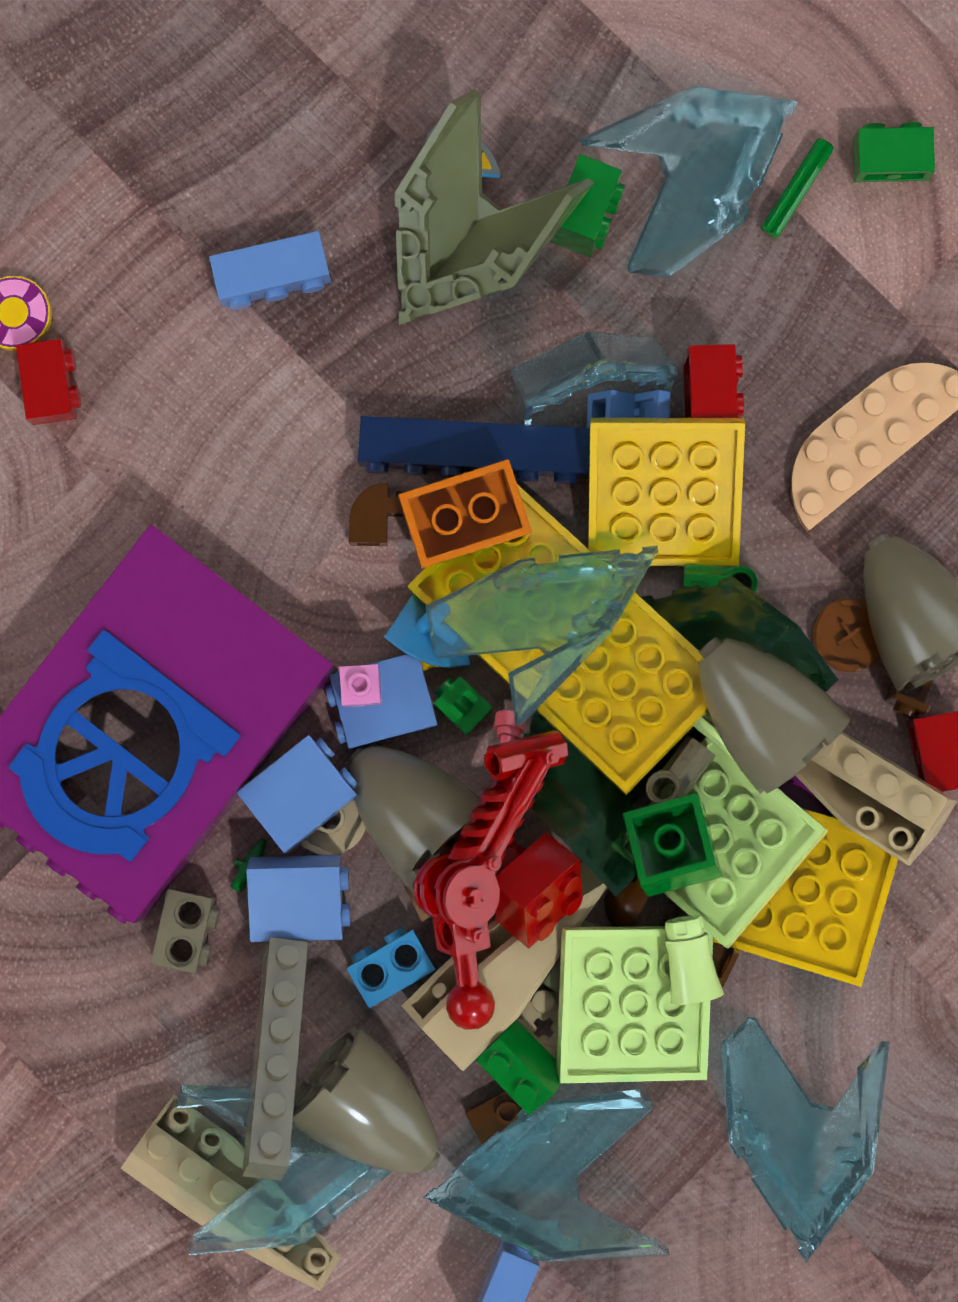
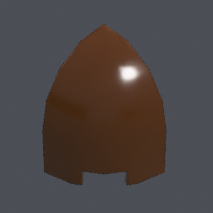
(626, 906)

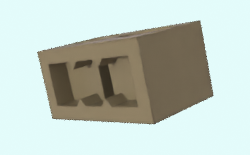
(175, 927)

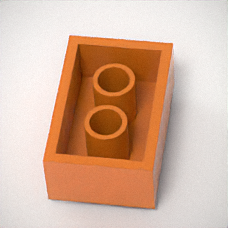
(464, 513)

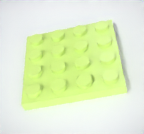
(756, 843)
(619, 1010)

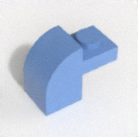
(627, 405)

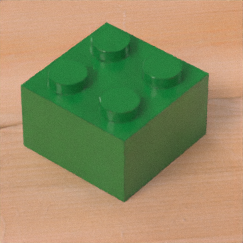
(588, 223)
(672, 844)

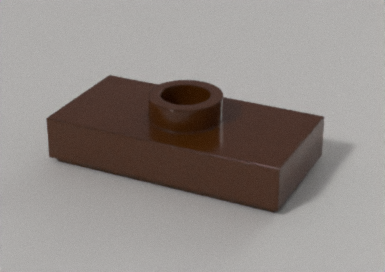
(492, 1115)

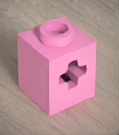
(360, 685)

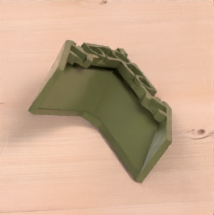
(451, 235)

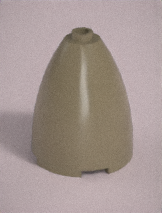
(911, 611)
(766, 711)
(409, 807)
(366, 1107)

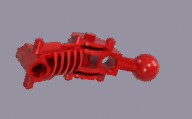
(462, 885)

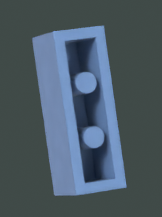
(270, 270)

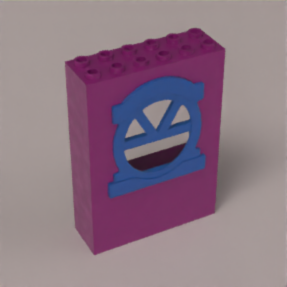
(218, 669)

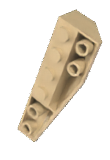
(877, 797)
(507, 970)
(200, 1174)

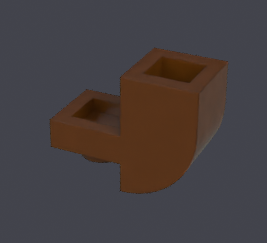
(370, 516)

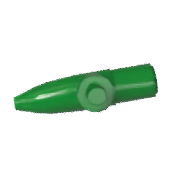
(241, 877)

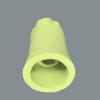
(691, 962)

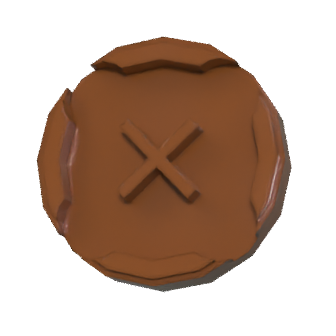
(845, 636)

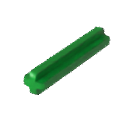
(797, 188)

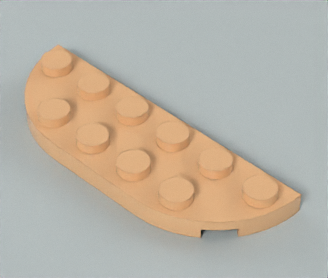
(869, 436)

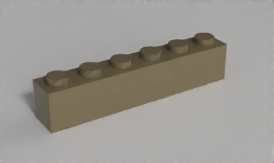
(275, 1060)

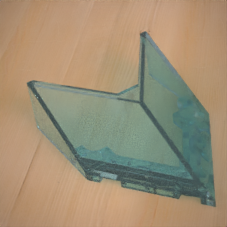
(713, 157)
(587, 362)
(546, 606)
(802, 1153)
(527, 1181)
(278, 1212)

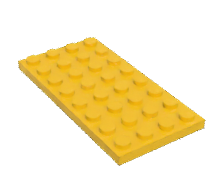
(628, 695)

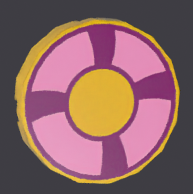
(23, 312)

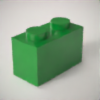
(893, 153)
(521, 1067)

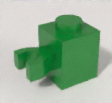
(461, 704)

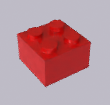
(712, 382)
(538, 890)

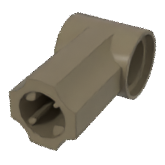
(681, 770)

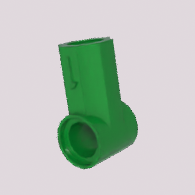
(710, 575)

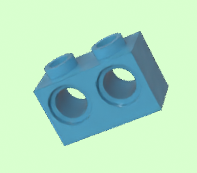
(395, 974)

